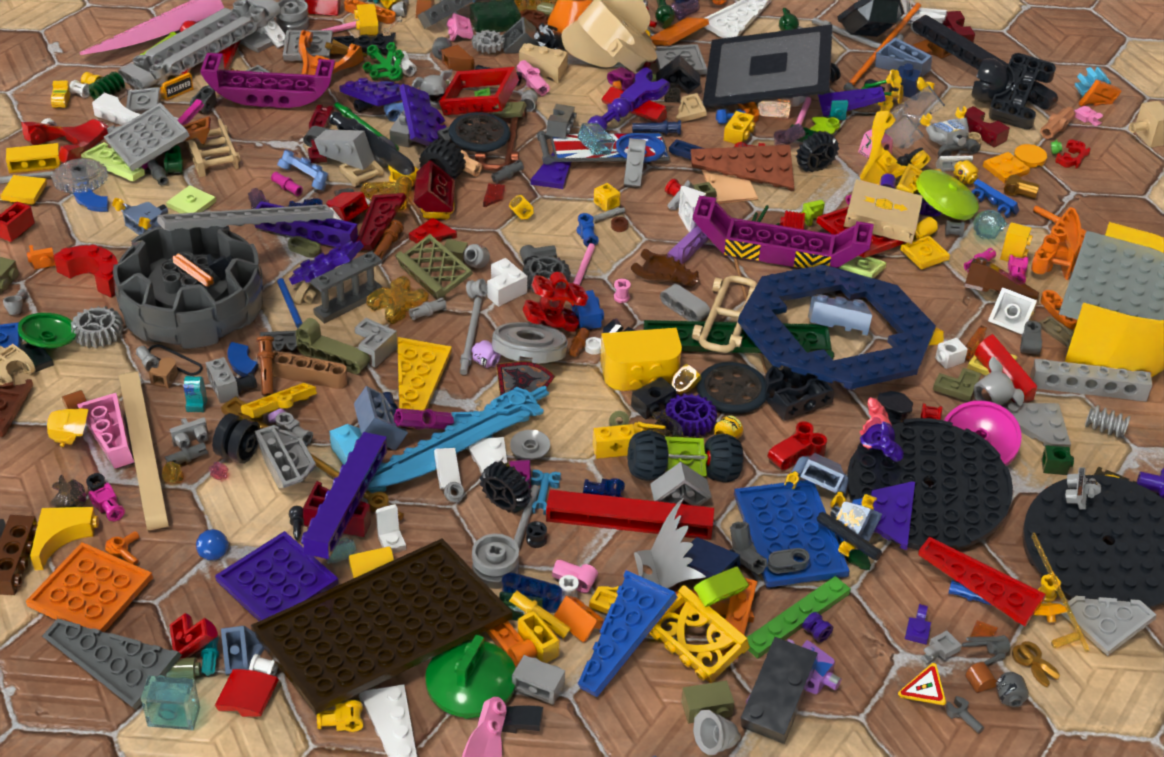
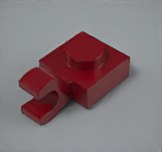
(314, 155)

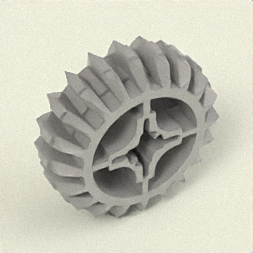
(97, 326)

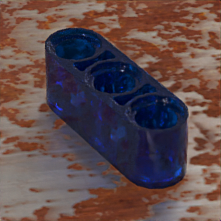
(533, 587)

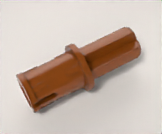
(578, 342)

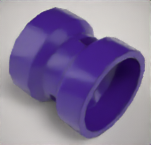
(817, 626)

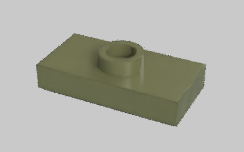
(511, 109)

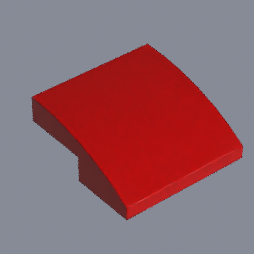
(246, 692)

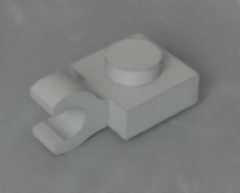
(942, 645)

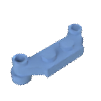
(305, 165)

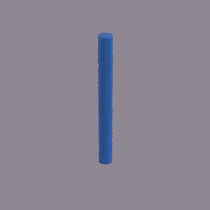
(289, 301)

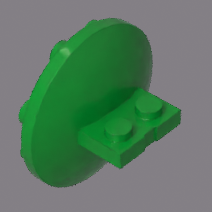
(469, 676)

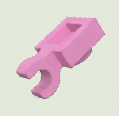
(1087, 114)

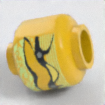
(729, 425)

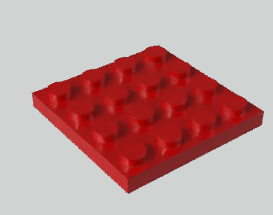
(834, 224)

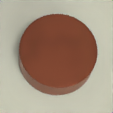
(619, 224)

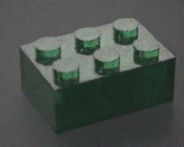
(494, 15)

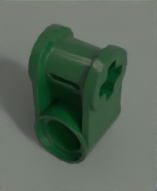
(173, 160)

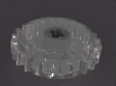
(79, 175)

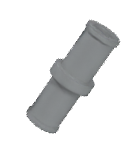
(427, 308)

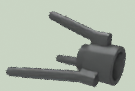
(996, 645)

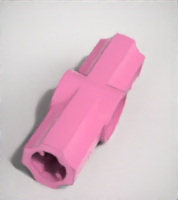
(533, 78)

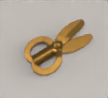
(1038, 665)

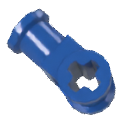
(586, 229)

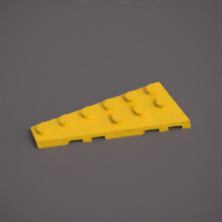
(419, 371)

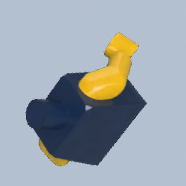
(911, 81)

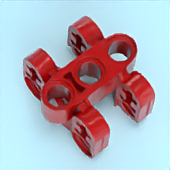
(549, 290)

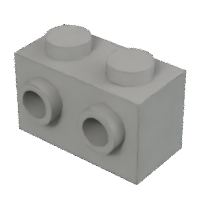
(538, 679)

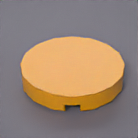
(1031, 155)

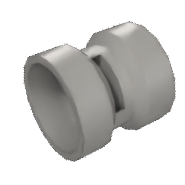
(530, 98)

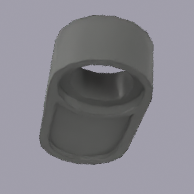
(784, 561)

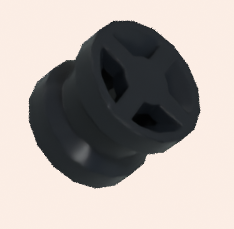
(536, 534)

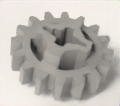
(488, 41)

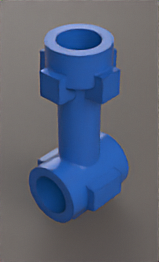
(722, 116)

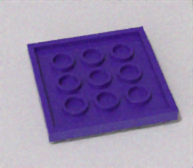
(275, 577)

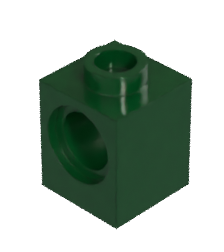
(1056, 460)

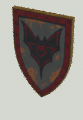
(522, 375)

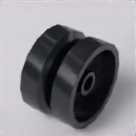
(235, 438)

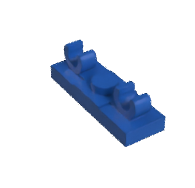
(995, 198)

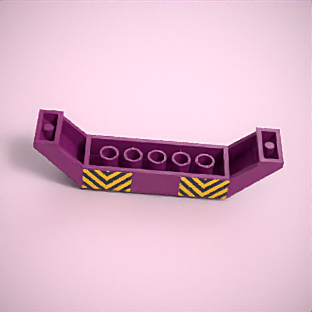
(779, 243)

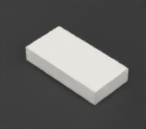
(446, 466)

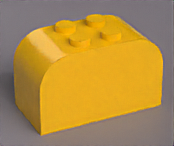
(639, 357)

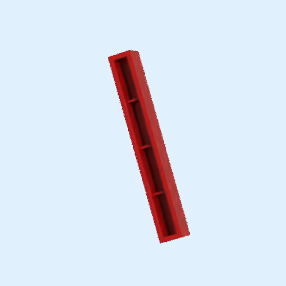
(626, 513)

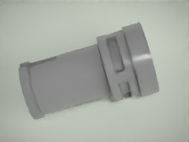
(147, 358)

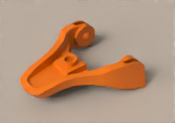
(352, 58)

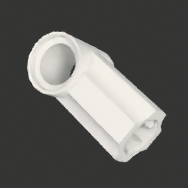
(406, 65)

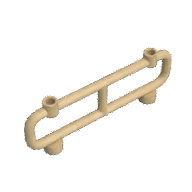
(701, 333)

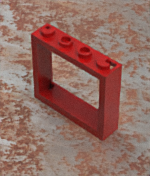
(505, 77)

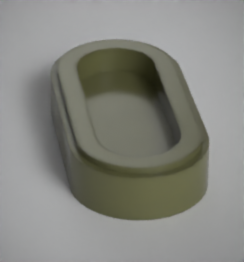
(304, 246)

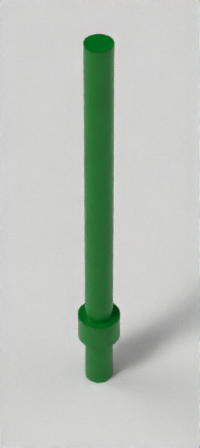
(347, 112)

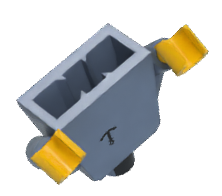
(140, 217)
(821, 472)

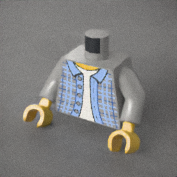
(949, 131)

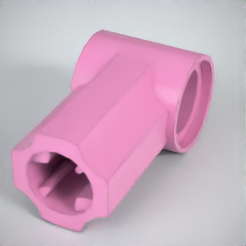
(585, 574)

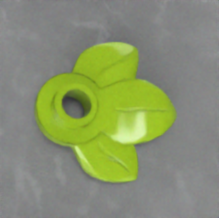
(823, 124)

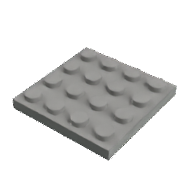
(146, 136)

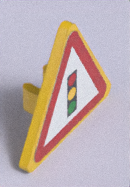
(925, 687)

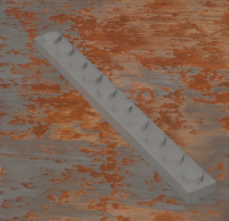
(248, 216)

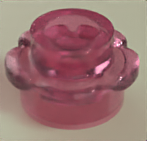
(218, 471)

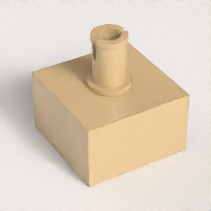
(1150, 123)

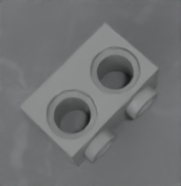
(222, 379)

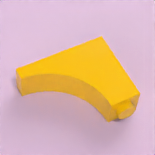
(60, 527)

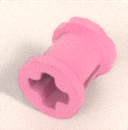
(622, 287)

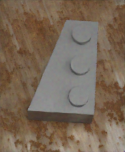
(346, 146)

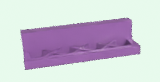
(688, 245)

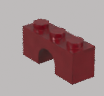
(955, 21)
(991, 133)

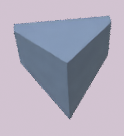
(239, 647)

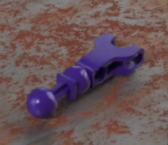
(633, 97)

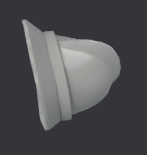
(714, 732)

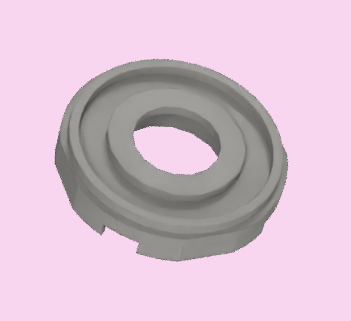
(530, 341)

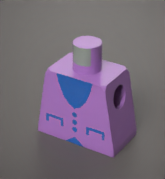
(823, 672)

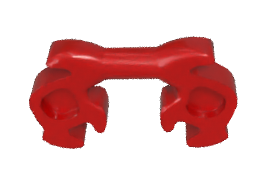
(1074, 147)

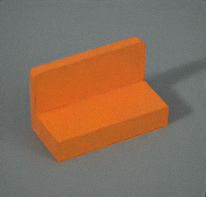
(578, 617)

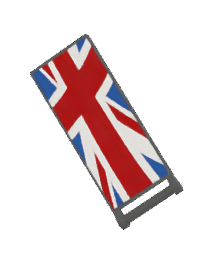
(573, 150)

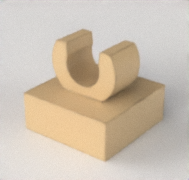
(305, 293)

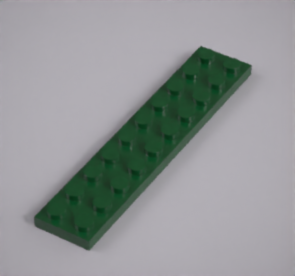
(721, 332)

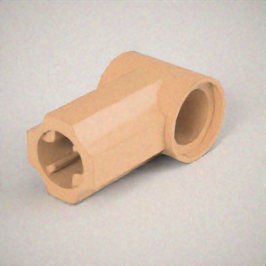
(472, 166)

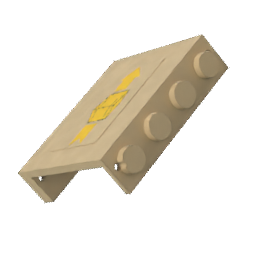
(889, 209)

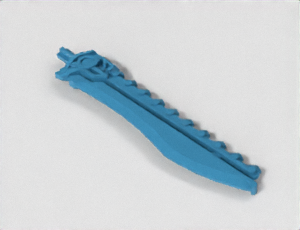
(501, 413)

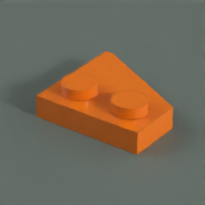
(1100, 94)

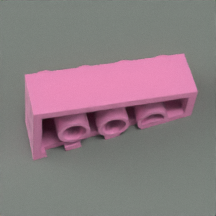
(109, 428)

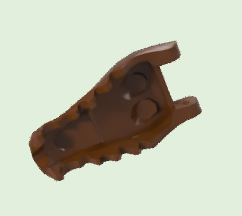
(664, 268)

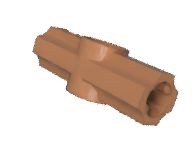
(1057, 122)

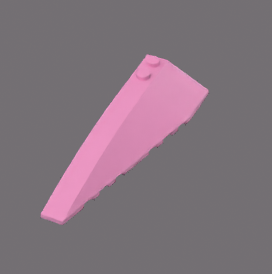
(159, 26)

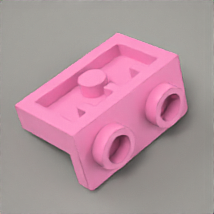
(459, 26)

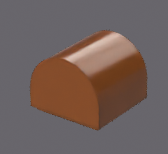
(71, 400)
(980, 677)

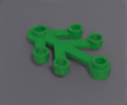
(394, 73)

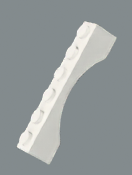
(111, 109)

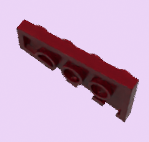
(378, 217)

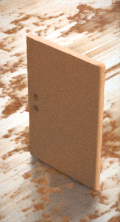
(729, 187)

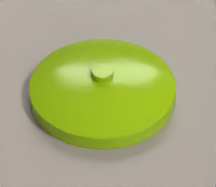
(947, 194)

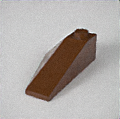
(987, 276)

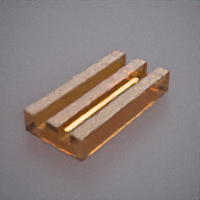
(975, 340)

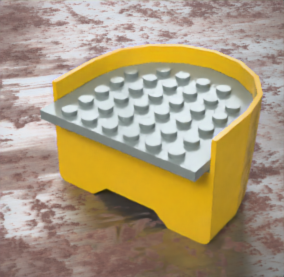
(1118, 301)

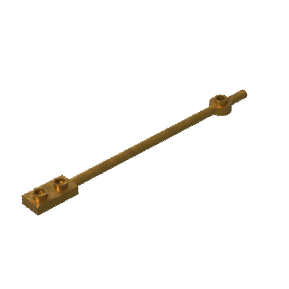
(375, 500)

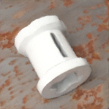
(79, 89)
(569, 585)
(263, 665)

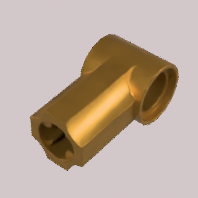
(1020, 187)

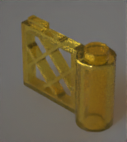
(402, 185)

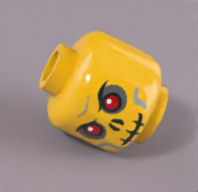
(966, 172)

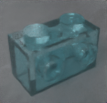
(596, 139)

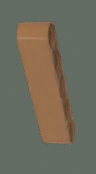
(308, 370)

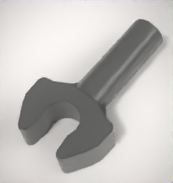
(962, 712)

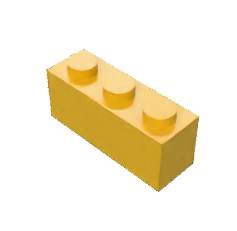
(33, 158)

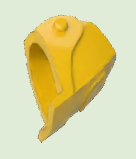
(66, 425)

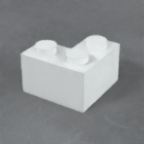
(506, 282)

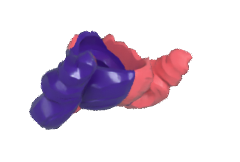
(880, 428)

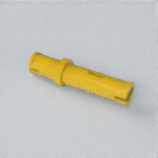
(528, 606)

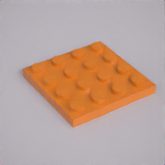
(89, 588)

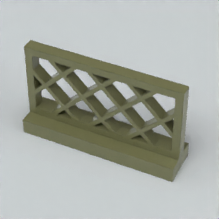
(413, 267)

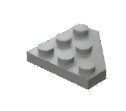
(1041, 422)
(1109, 621)

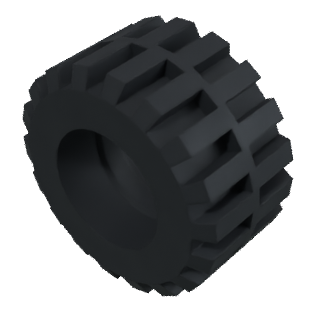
(445, 156)

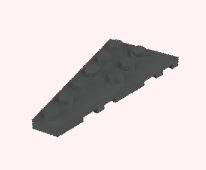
(112, 659)

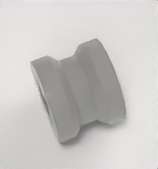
(476, 288)

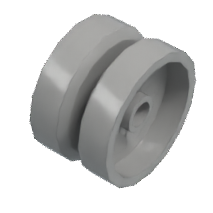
(293, 15)
(494, 557)

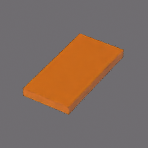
(679, 31)

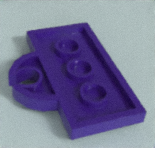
(372, 92)
(421, 117)
(325, 263)

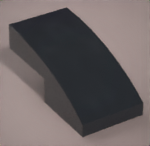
(522, 718)

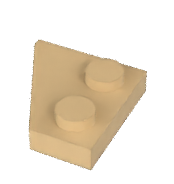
(691, 108)

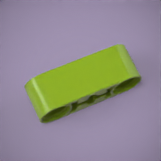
(721, 586)

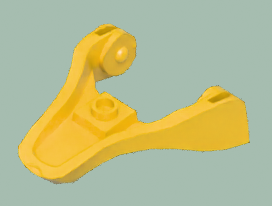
(881, 160)

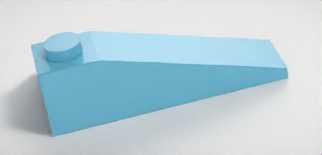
(343, 442)

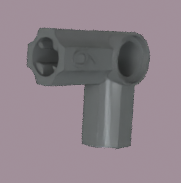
(743, 545)

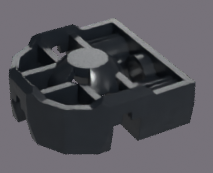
(791, 401)

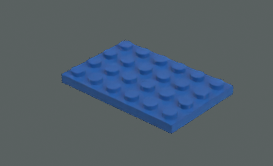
(788, 520)

